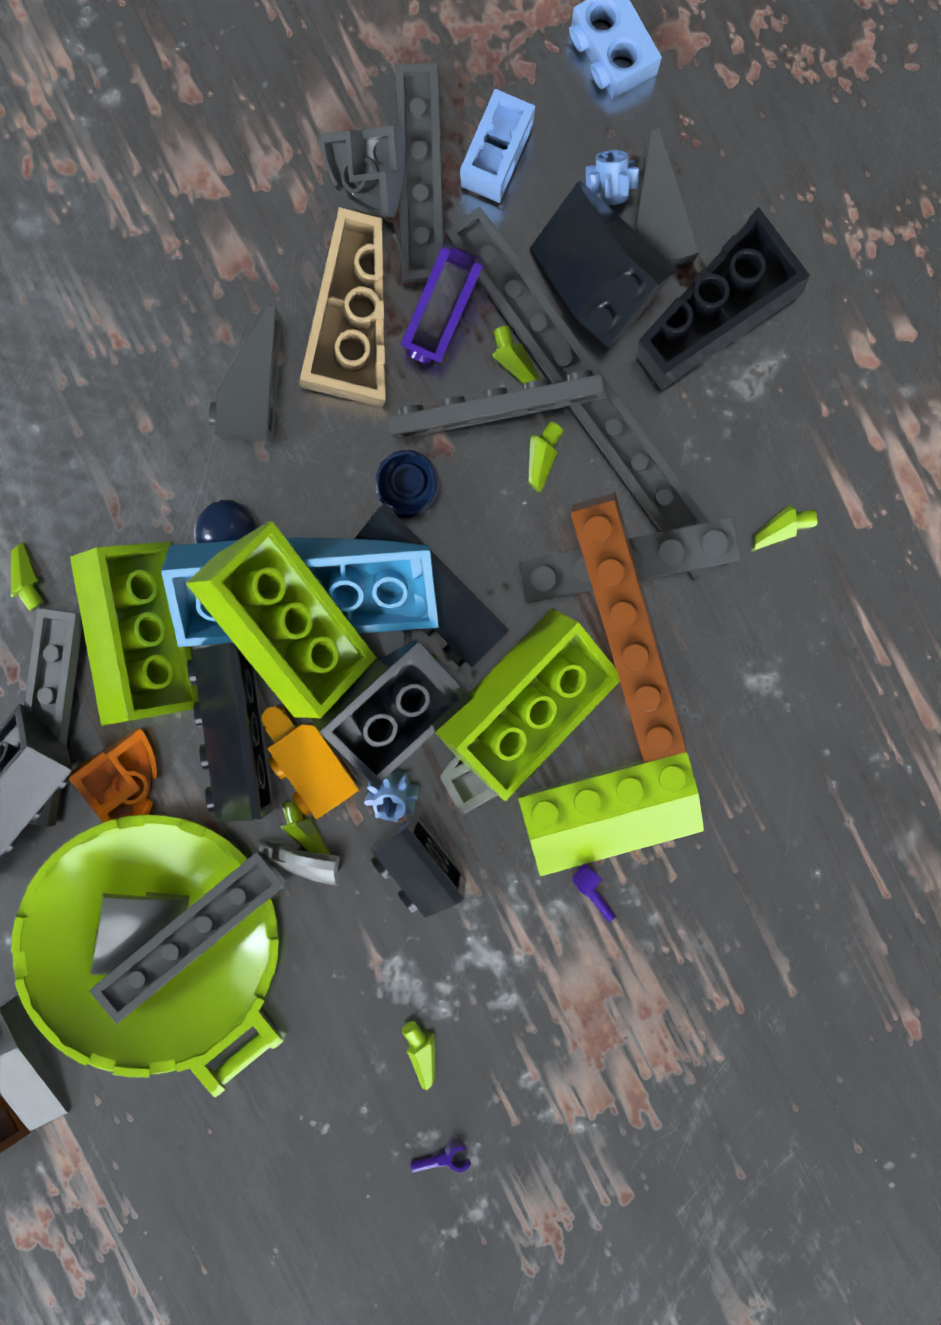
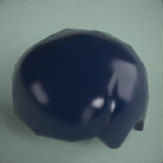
(407, 482)
(224, 522)

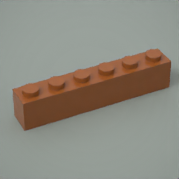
(629, 627)

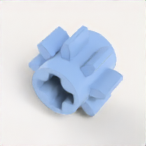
(612, 176)
(392, 796)

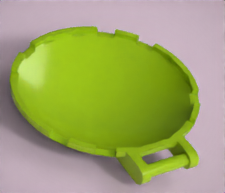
(194, 1011)

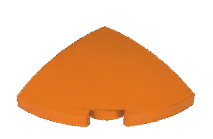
(118, 778)

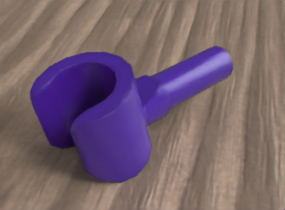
(586, 882)
(444, 1159)

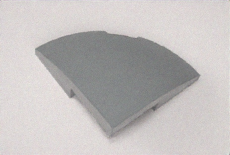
(309, 865)

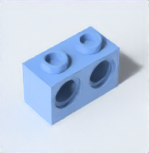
(624, 38)
(497, 145)

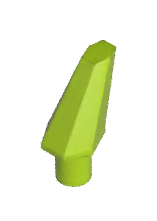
(513, 356)
(543, 455)
(783, 526)
(24, 579)
(302, 829)
(421, 1053)

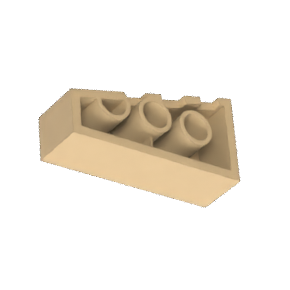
(348, 328)

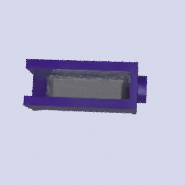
(441, 303)

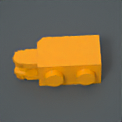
(308, 763)

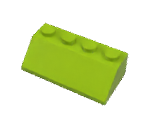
(282, 621)
(131, 633)
(530, 703)
(611, 812)

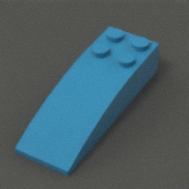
(371, 582)

